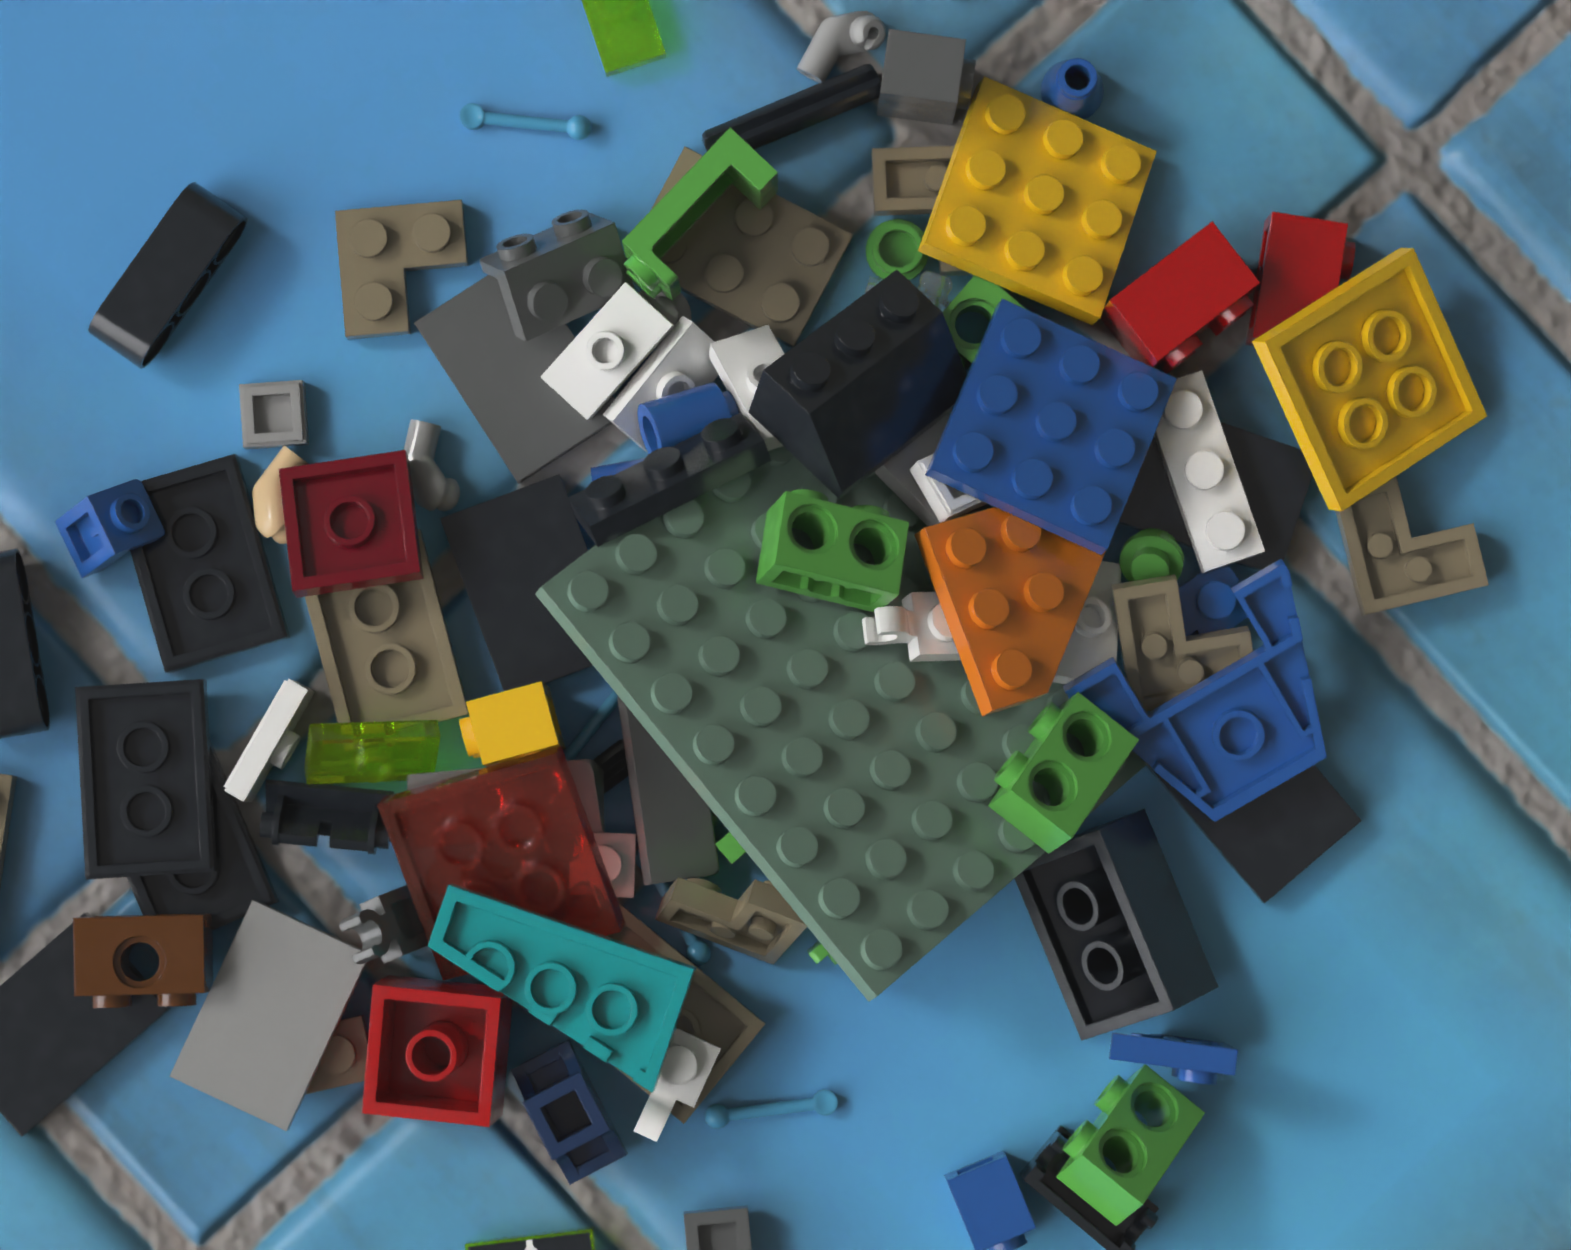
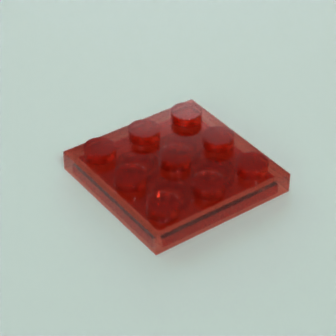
(505, 834)

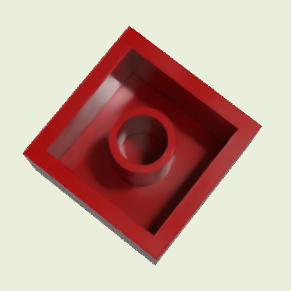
(1179, 298)
(437, 1051)

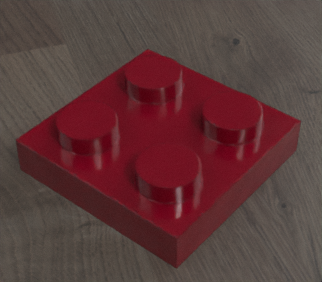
(350, 523)

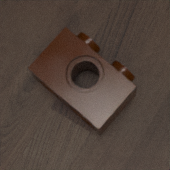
(104, 949)

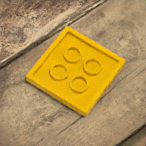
(1037, 201)
(1370, 378)

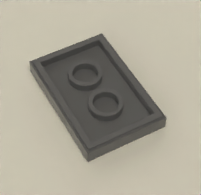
(503, 378)

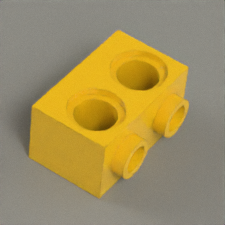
(511, 724)

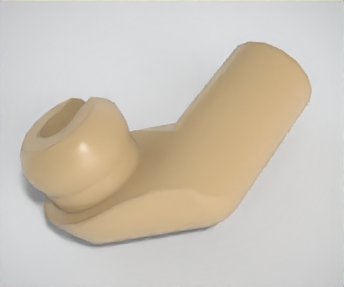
(268, 497)

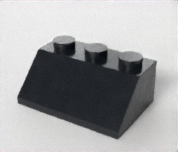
(862, 384)
(1115, 927)

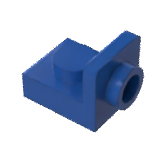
(109, 526)

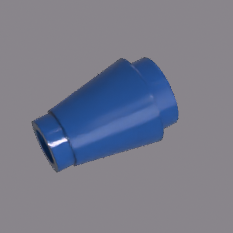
(1077, 102)

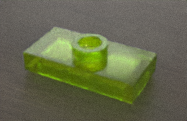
(624, 33)
(370, 751)

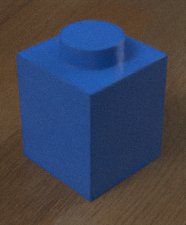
(991, 1203)

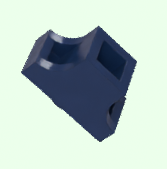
(568, 1112)

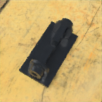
(303, 811)

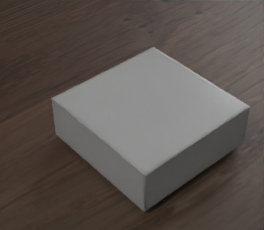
(274, 414)

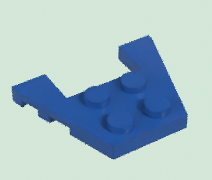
(1239, 726)

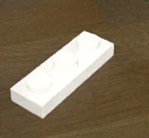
(1205, 477)

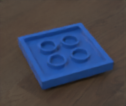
(1051, 427)

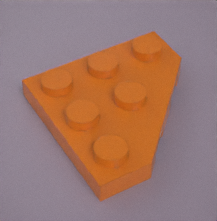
(1007, 600)

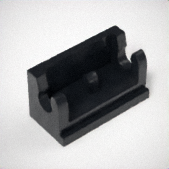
(1042, 1174)

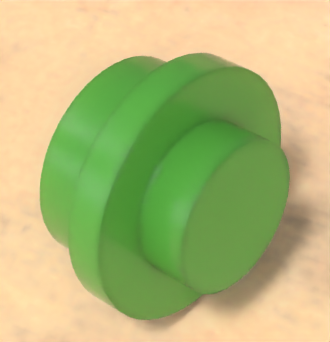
(895, 247)
(1151, 555)

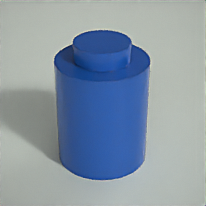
(683, 415)

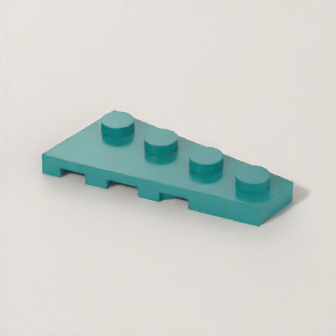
(585, 984)

